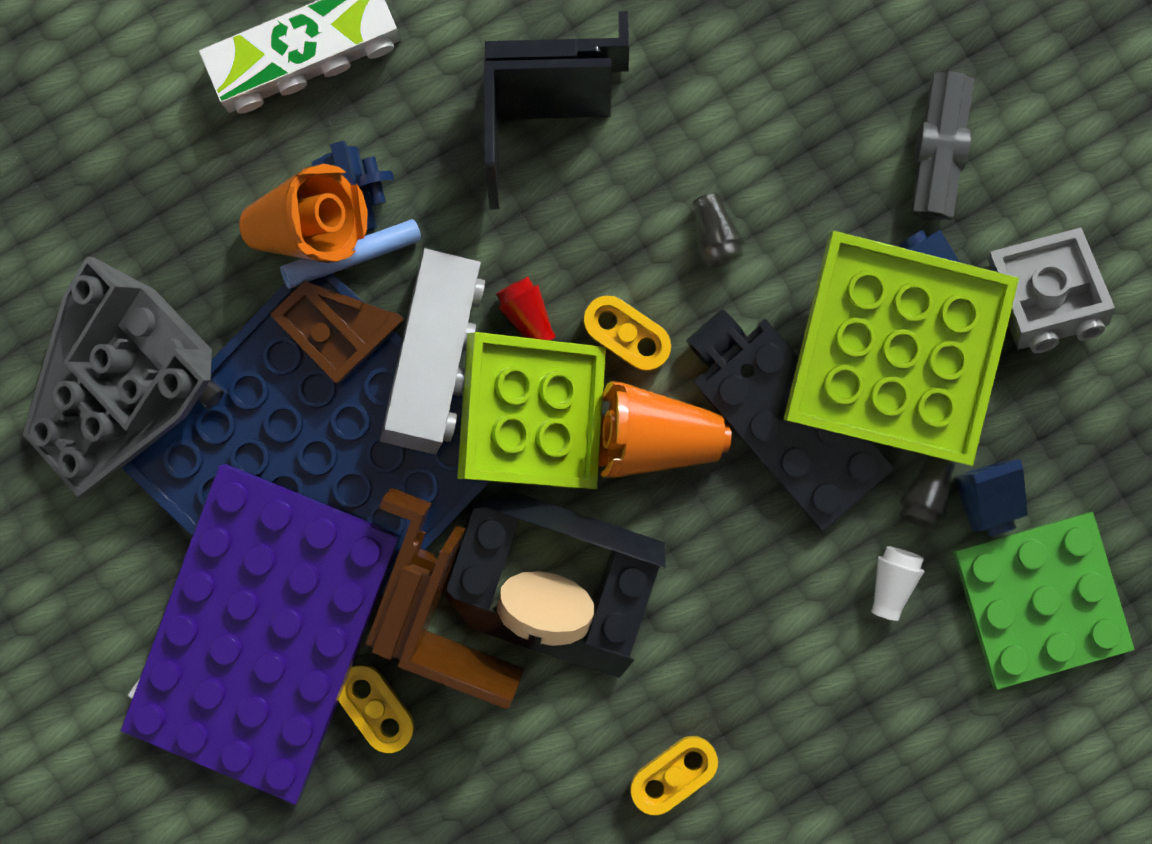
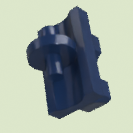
(371, 182)

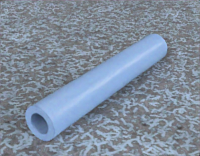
(367, 248)

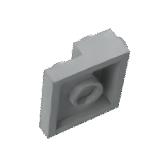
(1056, 290)

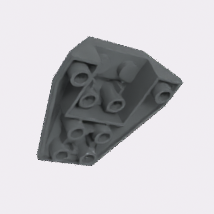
(112, 376)

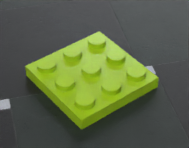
(531, 411)

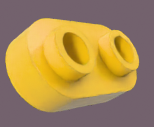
(627, 333)
(372, 710)
(675, 776)

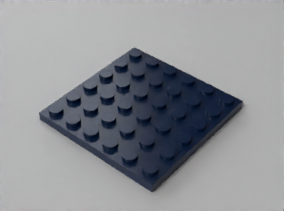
(304, 434)

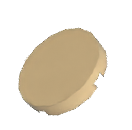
(545, 607)

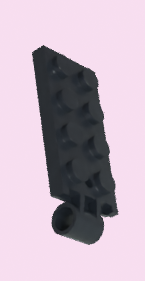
(813, 465)

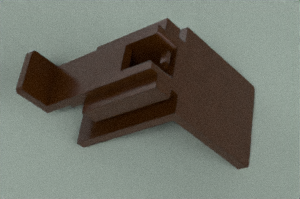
(408, 608)

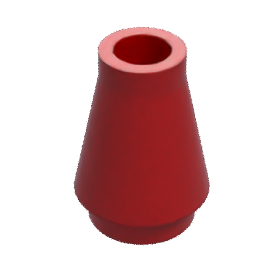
(525, 309)

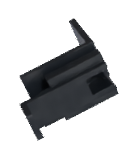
(547, 82)

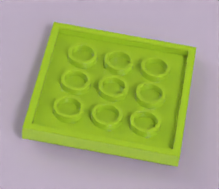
(901, 348)

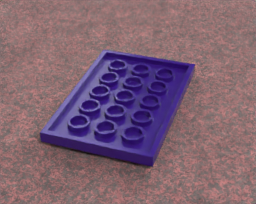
(260, 633)

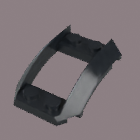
(619, 599)

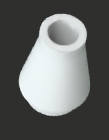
(895, 581)

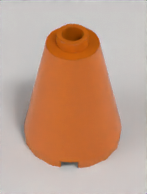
(308, 217)
(656, 433)

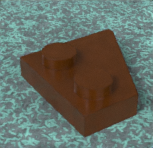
(334, 327)

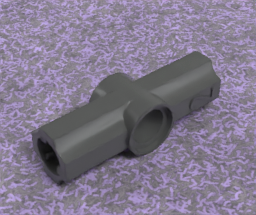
(942, 145)

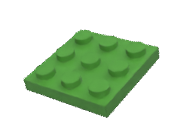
(1043, 600)

